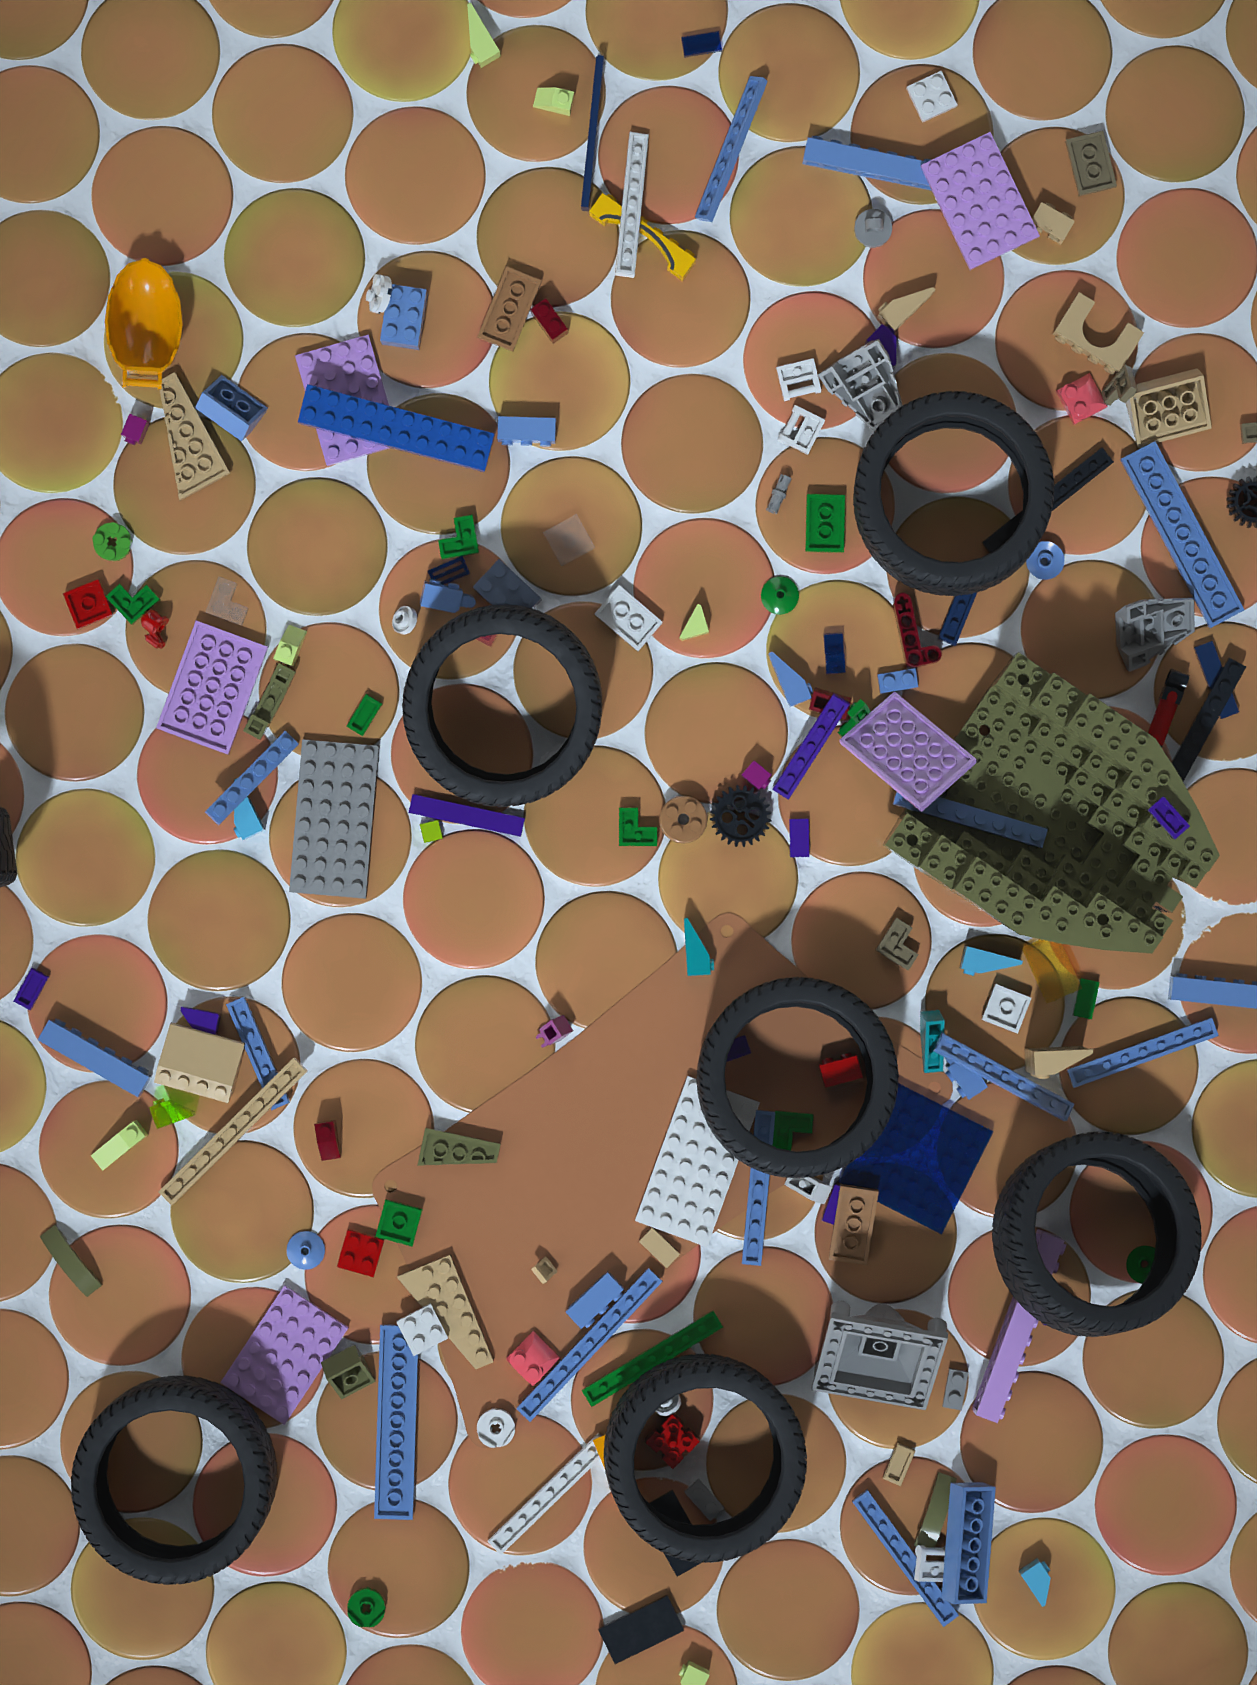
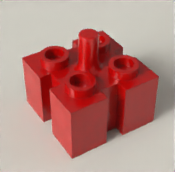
(672, 1440)

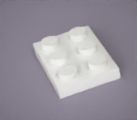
(628, 618)

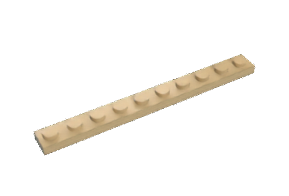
(233, 1131)

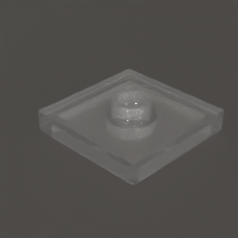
(569, 540)

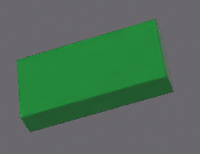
(364, 715)
(1086, 999)

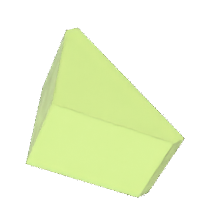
(696, 625)

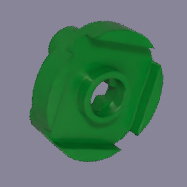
(366, 1618)

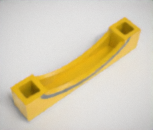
(679, 261)

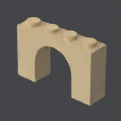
(1071, 332)

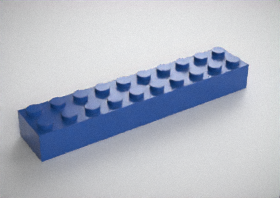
(395, 428)

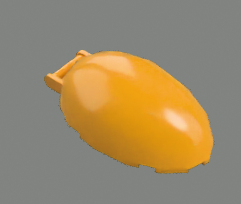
(143, 322)

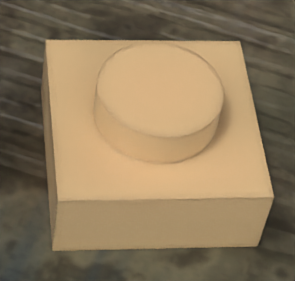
(544, 1270)

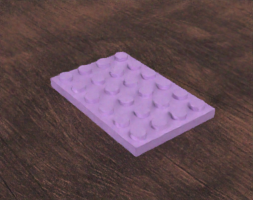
(980, 201)
(350, 370)
(212, 687)
(908, 751)
(284, 1354)

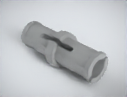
(778, 494)

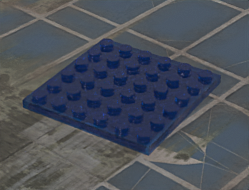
(921, 1159)

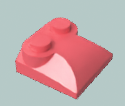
(1081, 399)
(532, 1358)

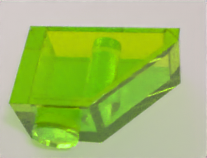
(169, 1112)

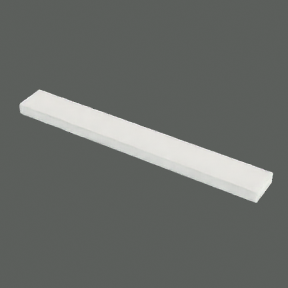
(631, 204)
(545, 1497)

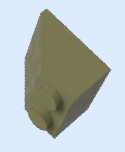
(347, 1371)

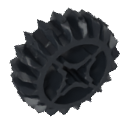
(1248, 494)

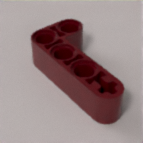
(912, 630)

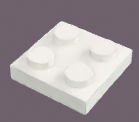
(931, 96)
(1006, 1008)
(422, 1329)

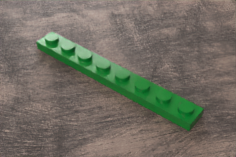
(653, 1356)

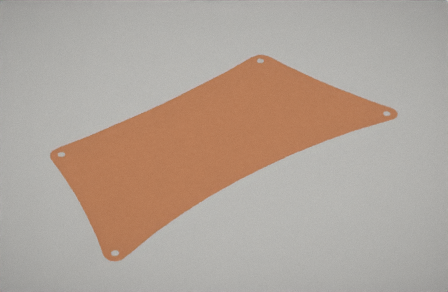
(586, 1139)

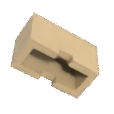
(1052, 222)

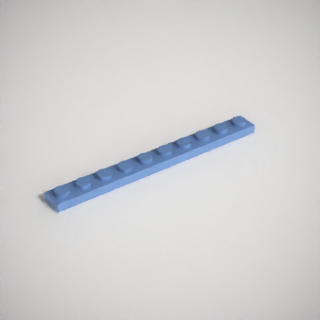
(589, 1344)

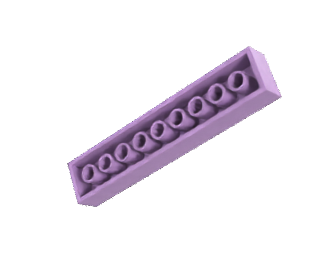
(1012, 1342)

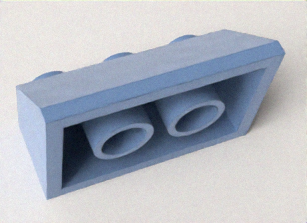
(231, 407)

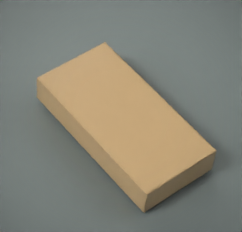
(659, 1247)
(899, 1464)

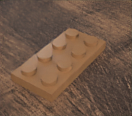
(509, 309)
(853, 1224)

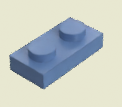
(897, 681)

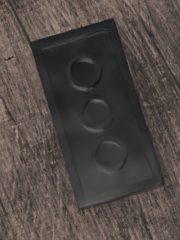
(671, 1507)
(641, 1629)

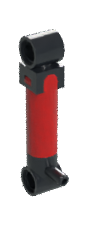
(1168, 702)

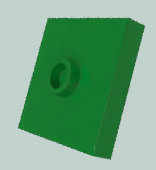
(399, 1222)

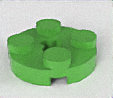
(101, 541)

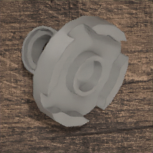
(873, 228)

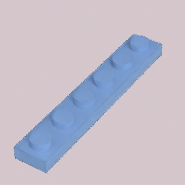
(251, 778)
(254, 1044)

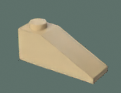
(901, 309)

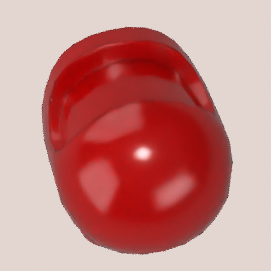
(154, 624)

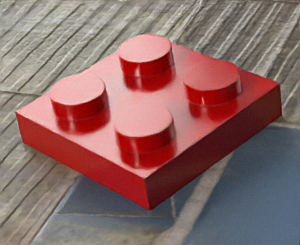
(88, 604)
(360, 1253)

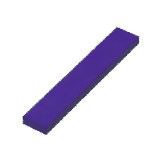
(811, 746)
(466, 815)

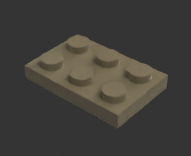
(1091, 163)

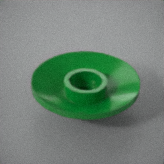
(779, 605)
(1134, 1260)

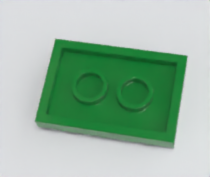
(825, 523)

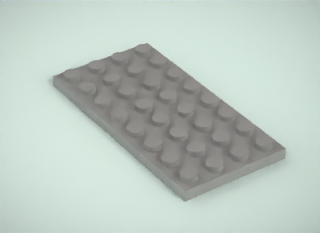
(334, 819)

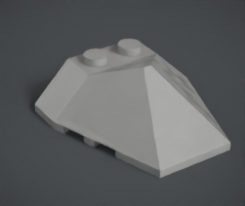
(865, 383)
(1150, 627)

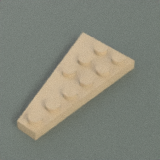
(191, 447)
(442, 1287)

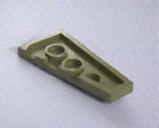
(450, 1148)

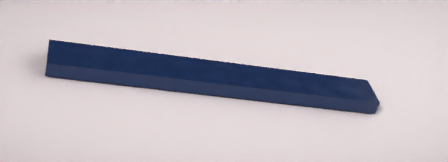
(592, 133)

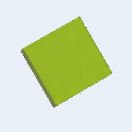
(431, 831)

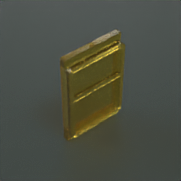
(1051, 969)

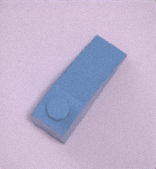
(792, 684)

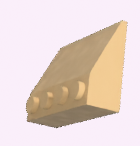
(1169, 408)
(1051, 1060)
(199, 1062)

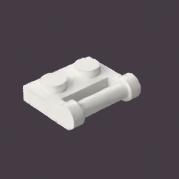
(797, 373)
(807, 433)
(929, 1570)

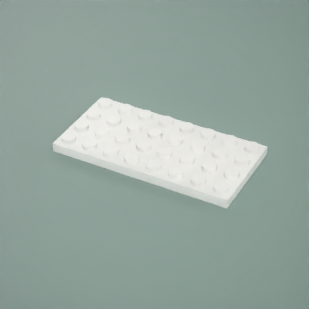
(692, 1170)

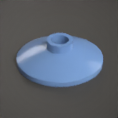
(1054, 557)
(307, 1240)

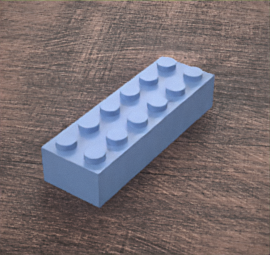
(968, 1543)

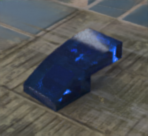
(834, 653)

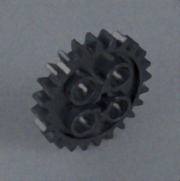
(729, 830)

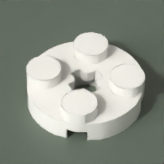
(378, 295)
(485, 1432)

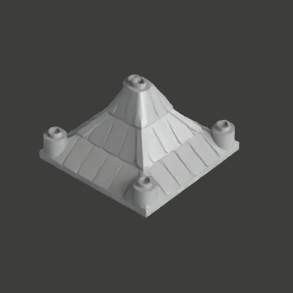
(880, 1356)

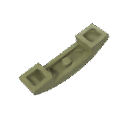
(270, 701)
(70, 1261)
(936, 1511)

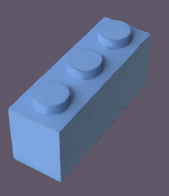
(526, 431)
(595, 1300)

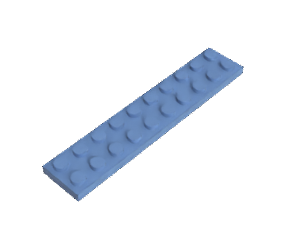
(1182, 534)
(395, 1426)

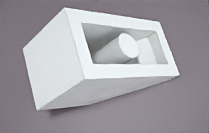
(810, 1188)

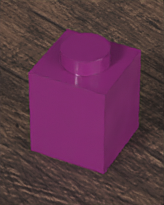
(135, 429)
(757, 775)

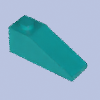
(696, 954)
(931, 1027)

